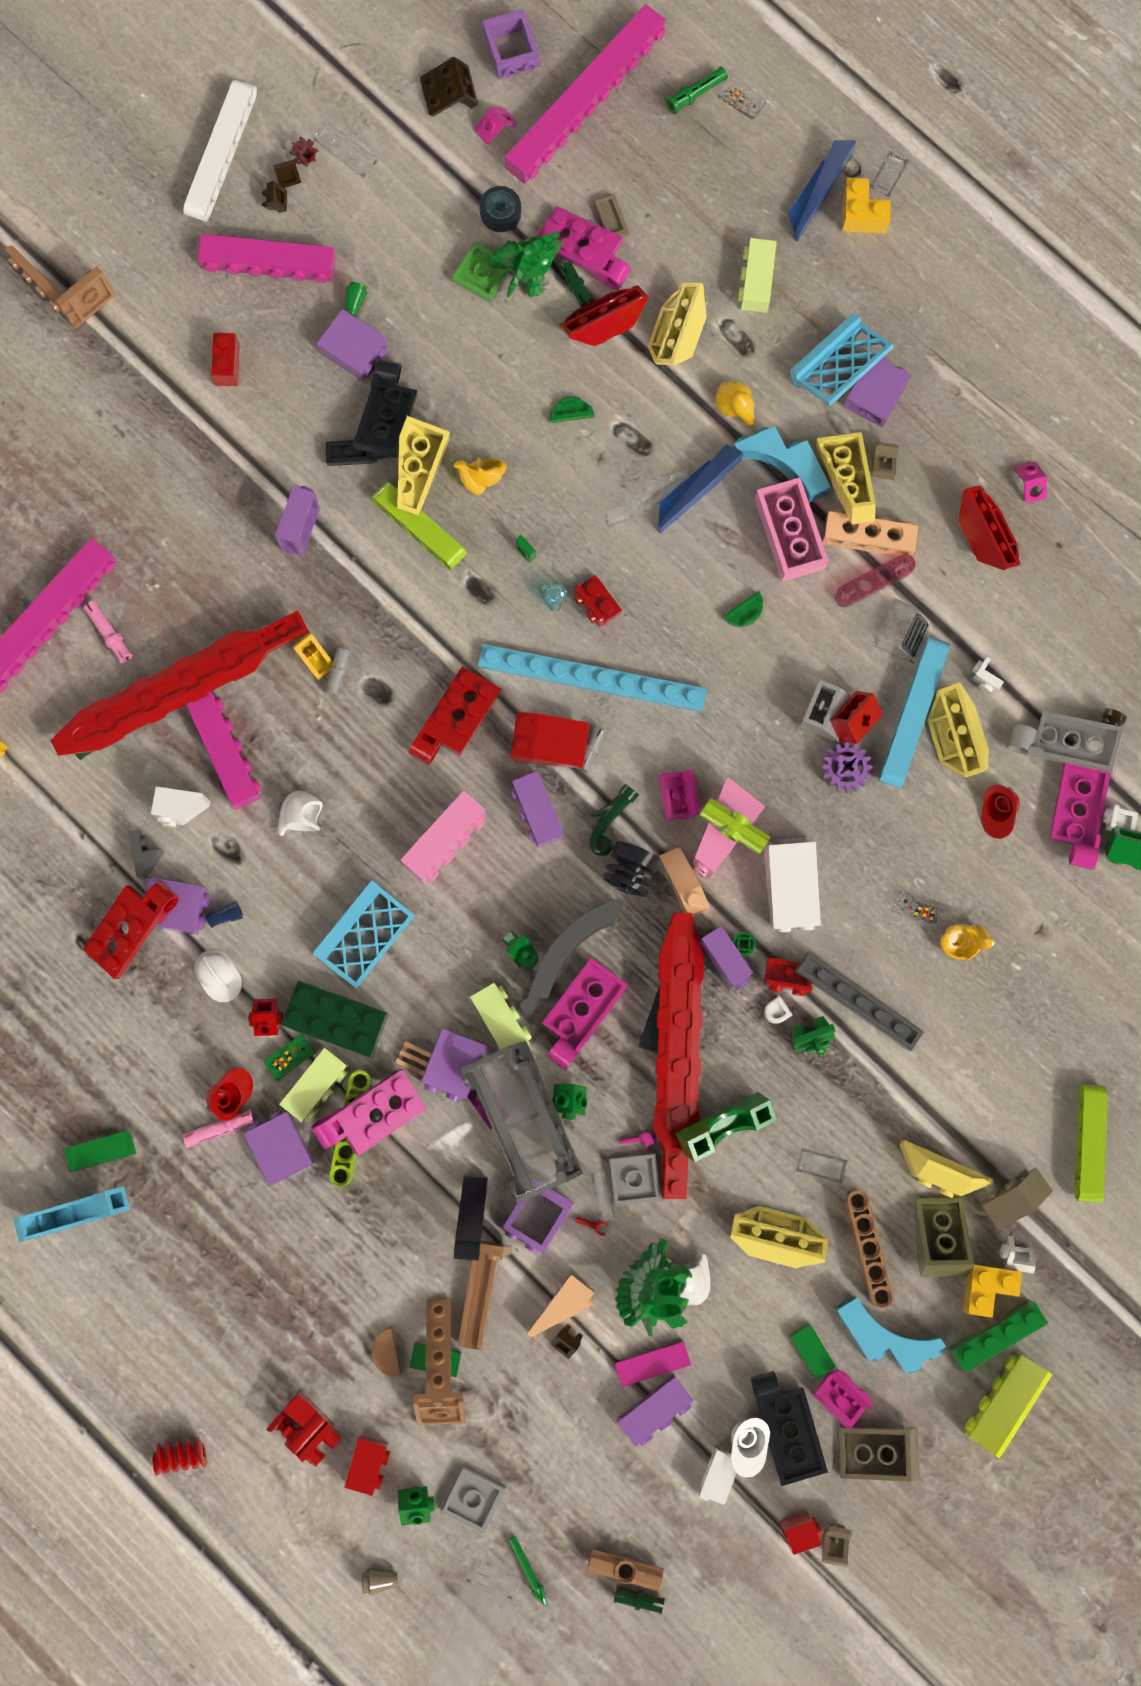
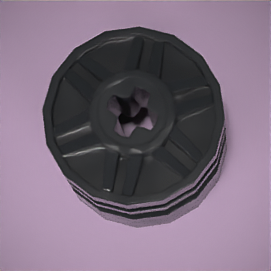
(630, 871)

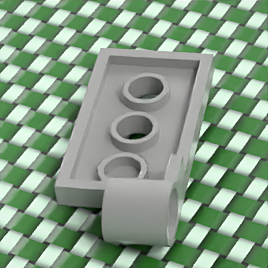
(1050, 744)

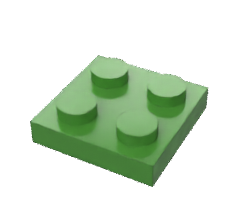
(477, 274)

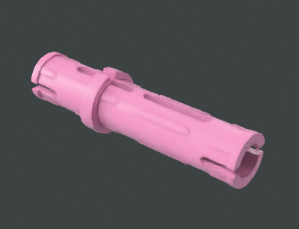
(112, 638)
(219, 1128)

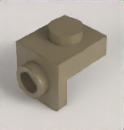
(885, 461)
(836, 1545)

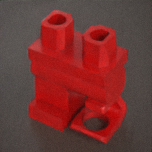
(312, 1430)

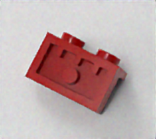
(597, 601)

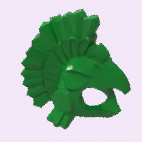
(527, 260)
(652, 1290)

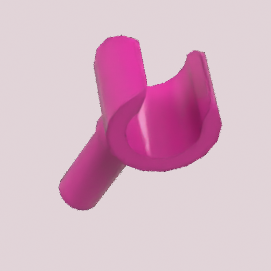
(645, 1138)

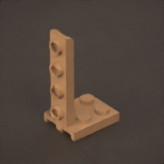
(78, 301)
(479, 1294)
(438, 1403)

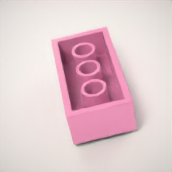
(791, 529)
(444, 838)

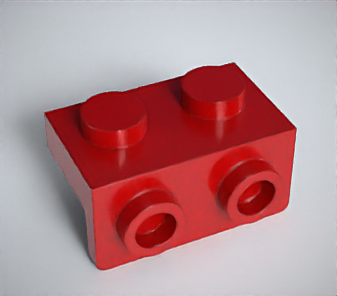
(781, 975)

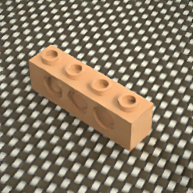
(859, 540)

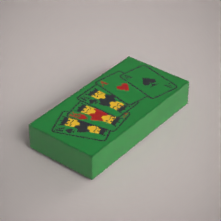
(289, 1057)

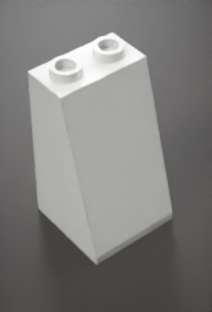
(792, 883)

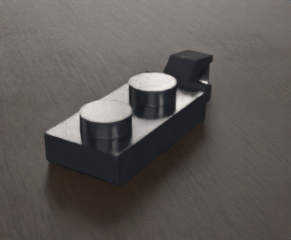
(343, 453)

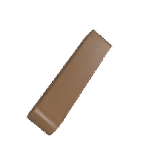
(876, 1257)

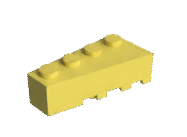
(848, 472)

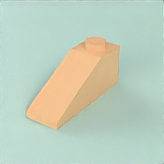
(684, 882)
(566, 1303)

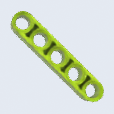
(420, 528)
(1091, 1143)
(338, 1161)

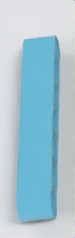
(914, 712)

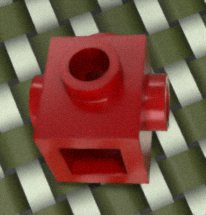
(265, 1017)

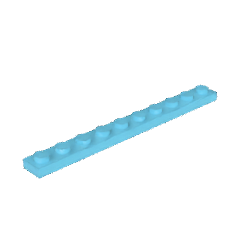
(592, 678)

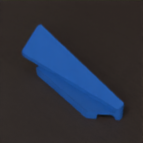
(820, 186)
(697, 486)

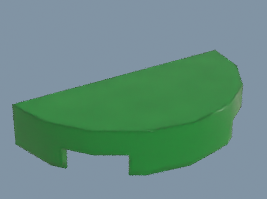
(571, 409)
(746, 612)

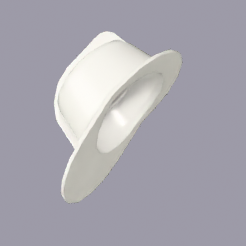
(218, 975)
(749, 1446)

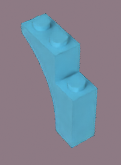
(796, 461)
(71, 1214)
(875, 1340)

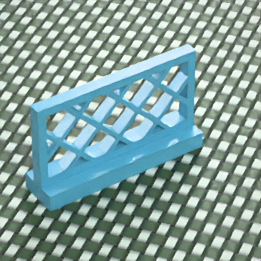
(829, 350)
(348, 920)

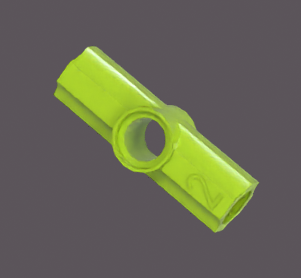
(735, 826)

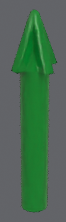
(537, 1589)

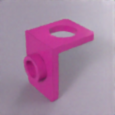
(493, 123)
(1031, 476)

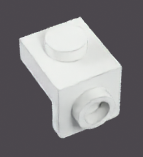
(986, 681)
(1119, 817)
(1016, 1257)

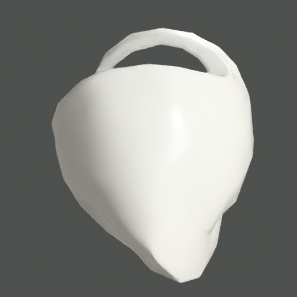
(299, 812)
(697, 1287)

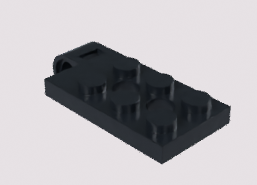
(385, 397)
(777, 1411)

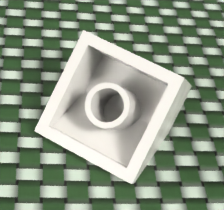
(177, 806)

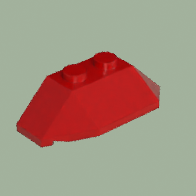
(605, 316)
(987, 530)

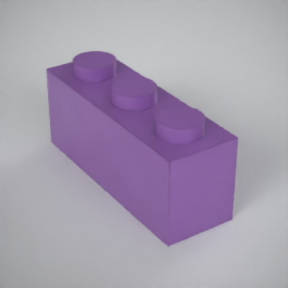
(536, 810)
(655, 1411)

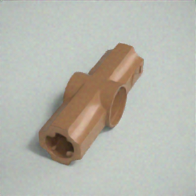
(641, 1574)

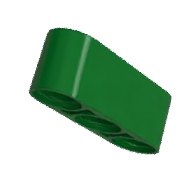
(99, 1151)

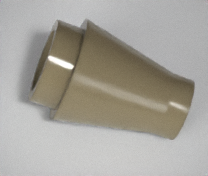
(378, 1581)

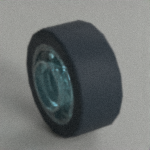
(500, 197)

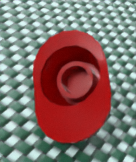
(999, 811)
(229, 1094)

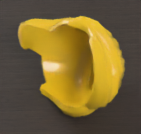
(735, 400)
(480, 473)
(965, 941)

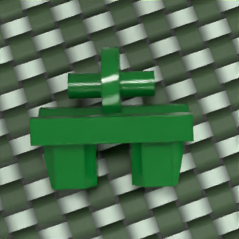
(520, 950)
(815, 1040)

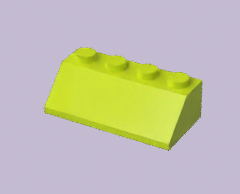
(1007, 1404)

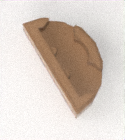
(385, 1353)

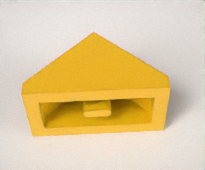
(313, 656)

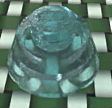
(553, 595)

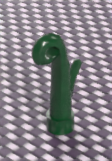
(608, 815)

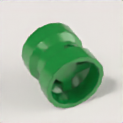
(744, 943)

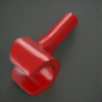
(594, 1225)

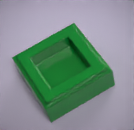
(525, 548)

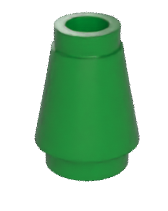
(354, 297)

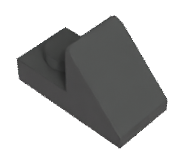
(143, 860)

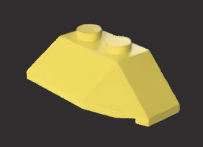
(679, 325)
(958, 732)
(941, 1172)
(779, 1237)

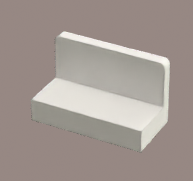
(717, 1477)

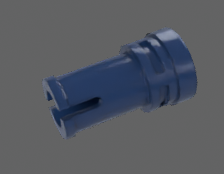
(230, 913)

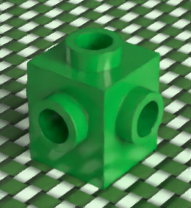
(570, 1100)
(415, 1506)

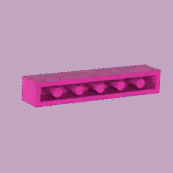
(267, 258)
(225, 751)

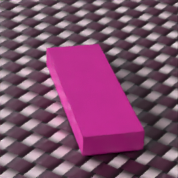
(652, 1363)

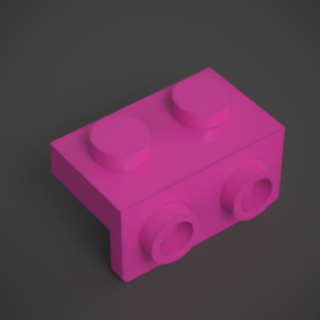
(679, 795)
(842, 1397)

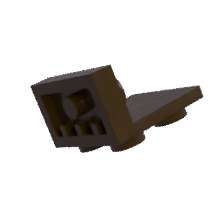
(447, 86)

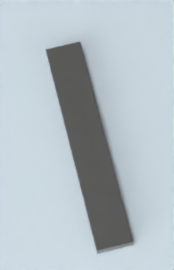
(859, 1001)

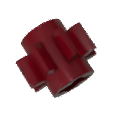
(302, 155)

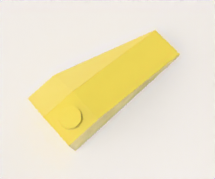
(419, 459)

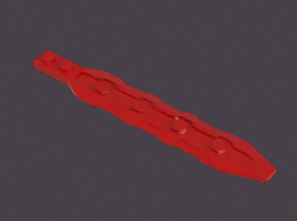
(174, 687)
(678, 1047)

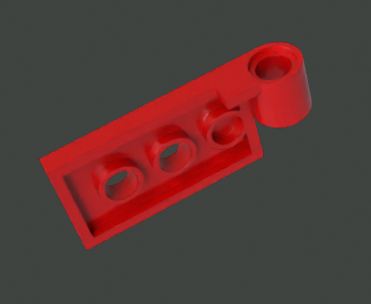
(452, 733)
(141, 916)

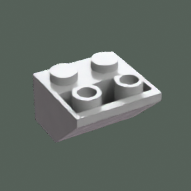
(823, 705)

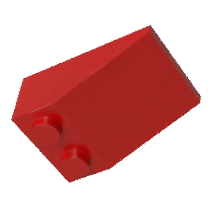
(549, 740)

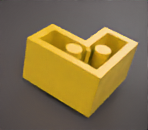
(862, 213)
(984, 1283)

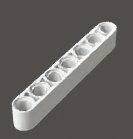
(220, 150)

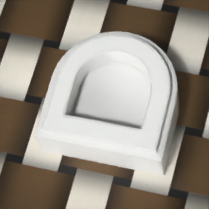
(776, 1011)

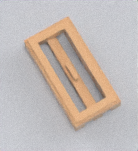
(404, 1053)

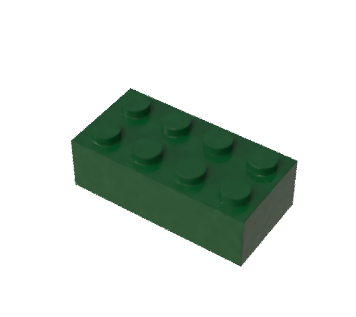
(335, 1019)

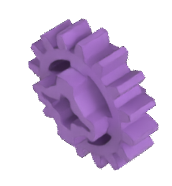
(852, 774)

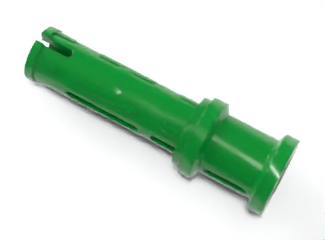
(687, 94)

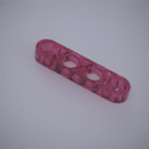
(875, 581)

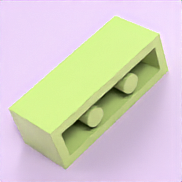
(757, 275)
(499, 1017)
(315, 1086)

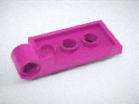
(597, 255)
(1083, 830)
(576, 1029)
(354, 1120)

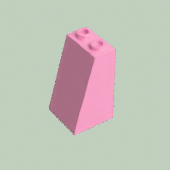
(714, 845)

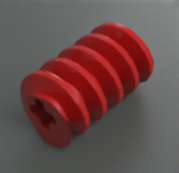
(179, 1456)

